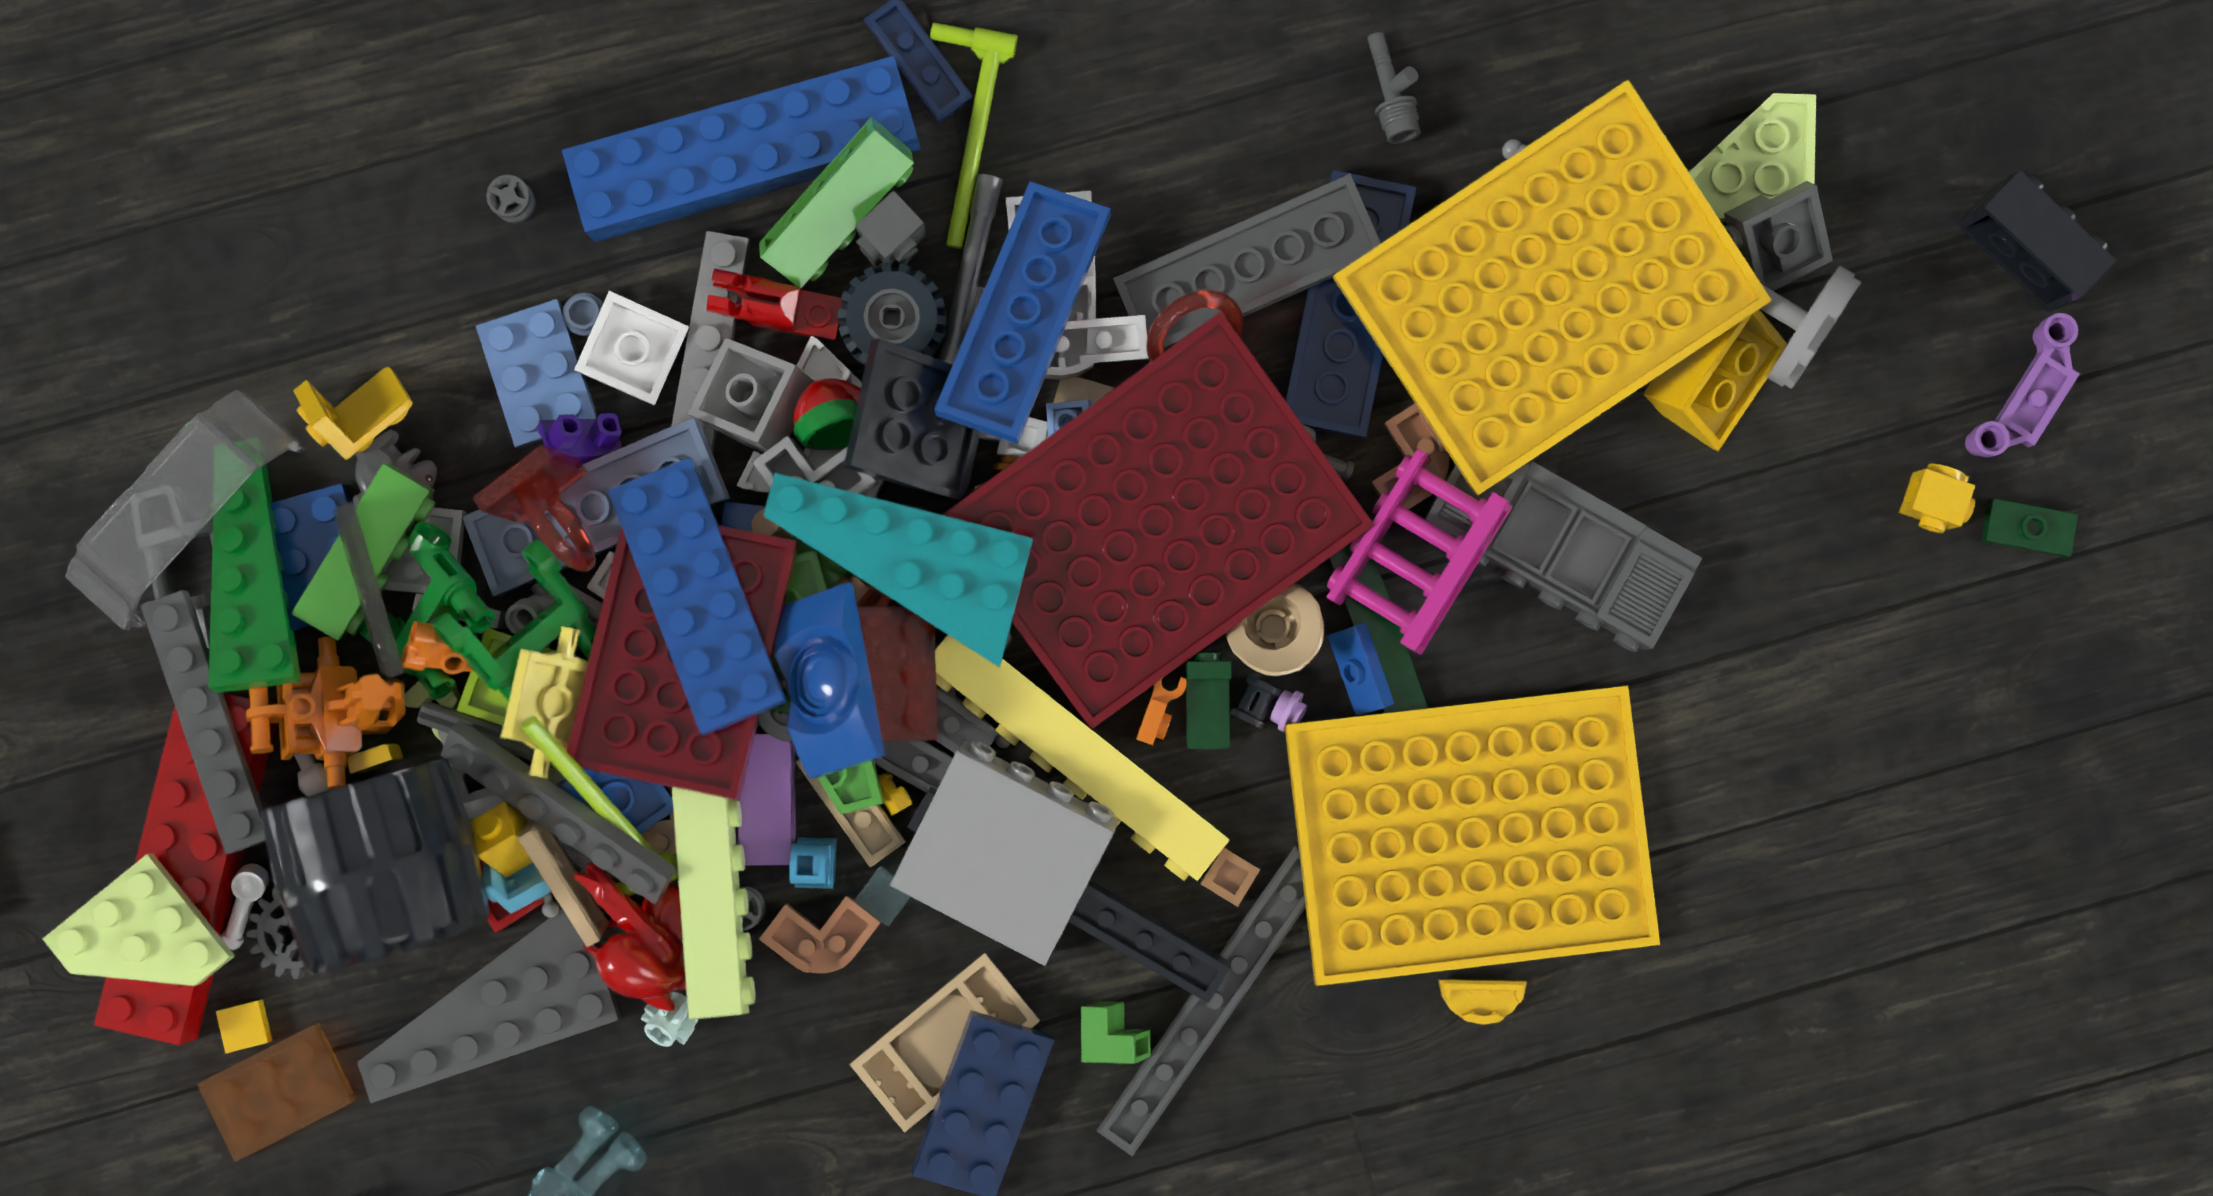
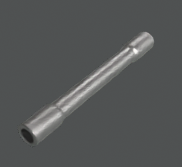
(982, 213)

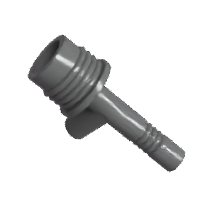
(1398, 112)

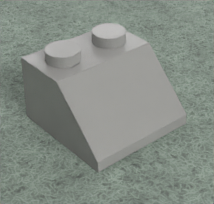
(750, 396)

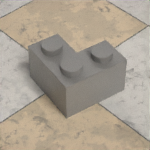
(790, 460)

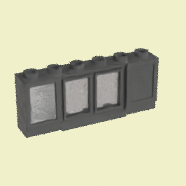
(1579, 554)

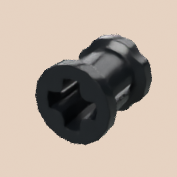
(1256, 702)

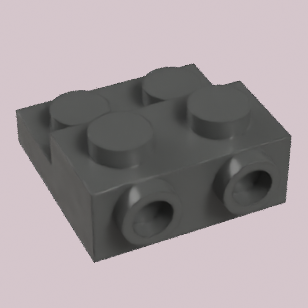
(1781, 235)

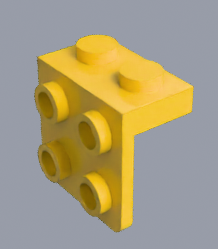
(359, 417)

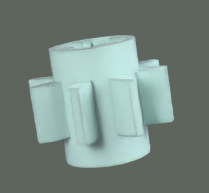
(667, 1026)

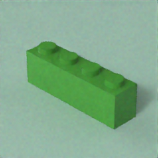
(836, 203)
(386, 517)

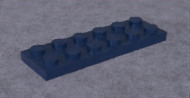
(1334, 353)

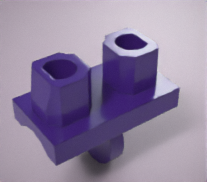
(582, 437)

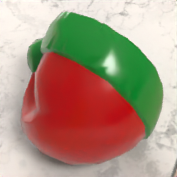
(826, 414)

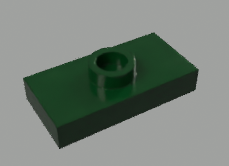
(2029, 528)

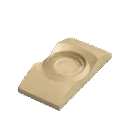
(914, 1056)

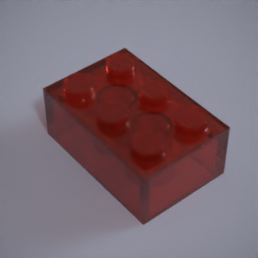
(901, 672)

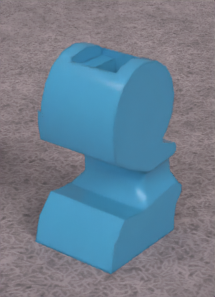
(813, 862)

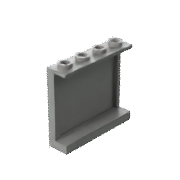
(1005, 851)

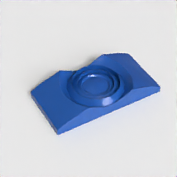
(828, 682)

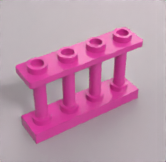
(1461, 551)

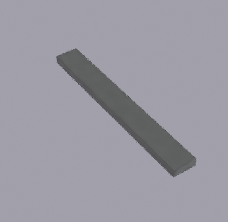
(1200, 1022)

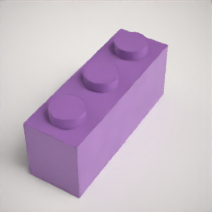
(768, 803)

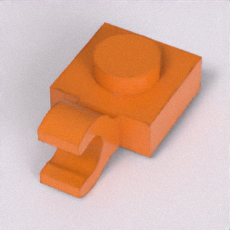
(1155, 720)

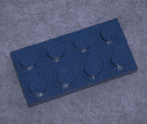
(982, 1104)

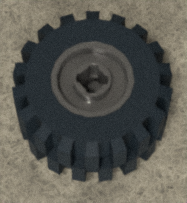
(893, 307)

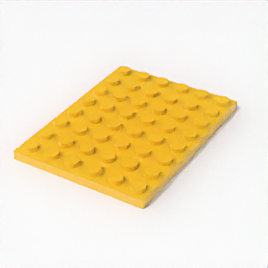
(1552, 288)
(1471, 835)

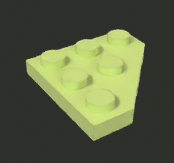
(1762, 155)
(140, 931)

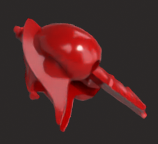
(651, 955)

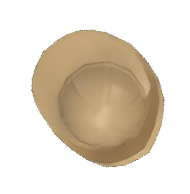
(1280, 634)

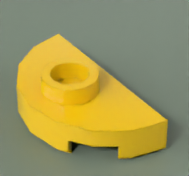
(1482, 1000)

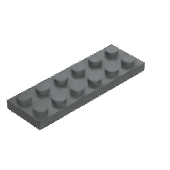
(1257, 258)

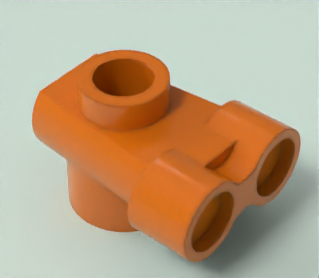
(430, 651)

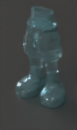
(597, 1129)

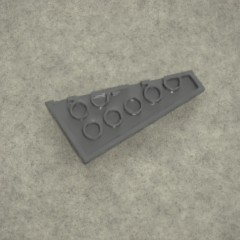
(517, 1002)

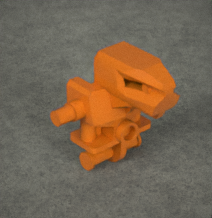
(326, 713)

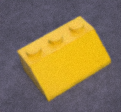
(1719, 380)

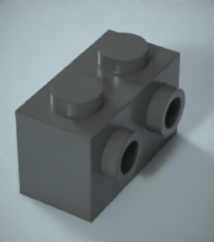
(890, 232)

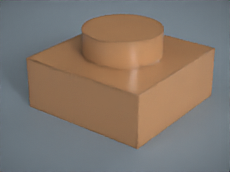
(1230, 876)

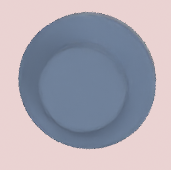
(581, 313)

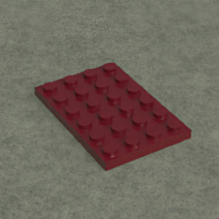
(632, 703)

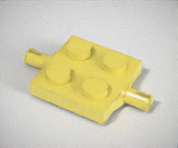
(550, 691)

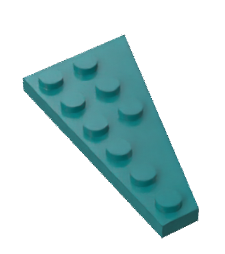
(932, 564)

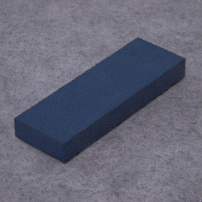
(918, 59)

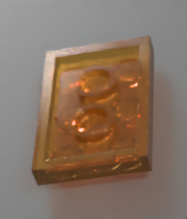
(276, 1092)

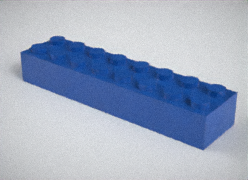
(732, 149)

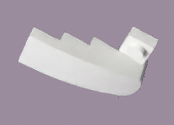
(1088, 338)

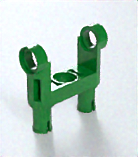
(448, 592)
(567, 610)

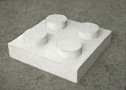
(631, 348)

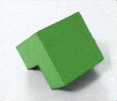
(1106, 1038)

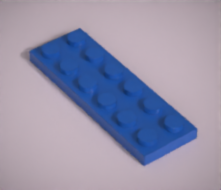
(1023, 312)
(697, 596)

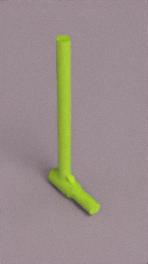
(992, 49)
(587, 788)

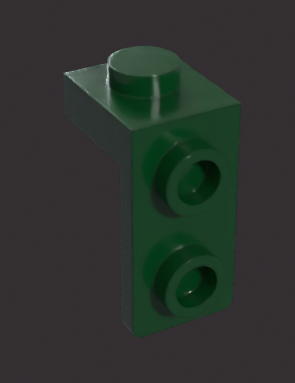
(1208, 702)

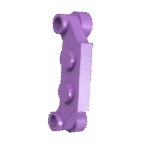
(2035, 395)

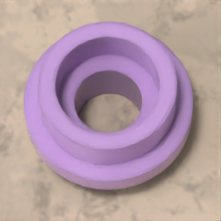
(1288, 709)

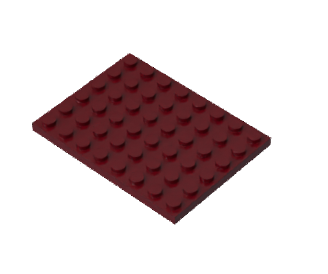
(1163, 518)

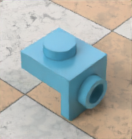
(516, 889)

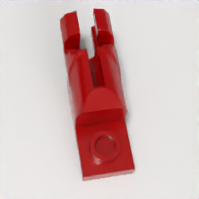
(776, 305)

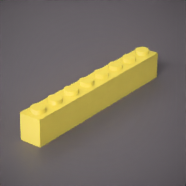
(1082, 756)

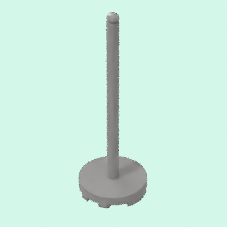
(1810, 326)

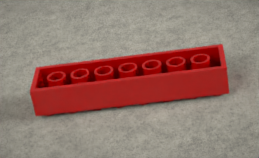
(188, 845)

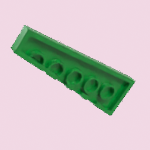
(248, 602)

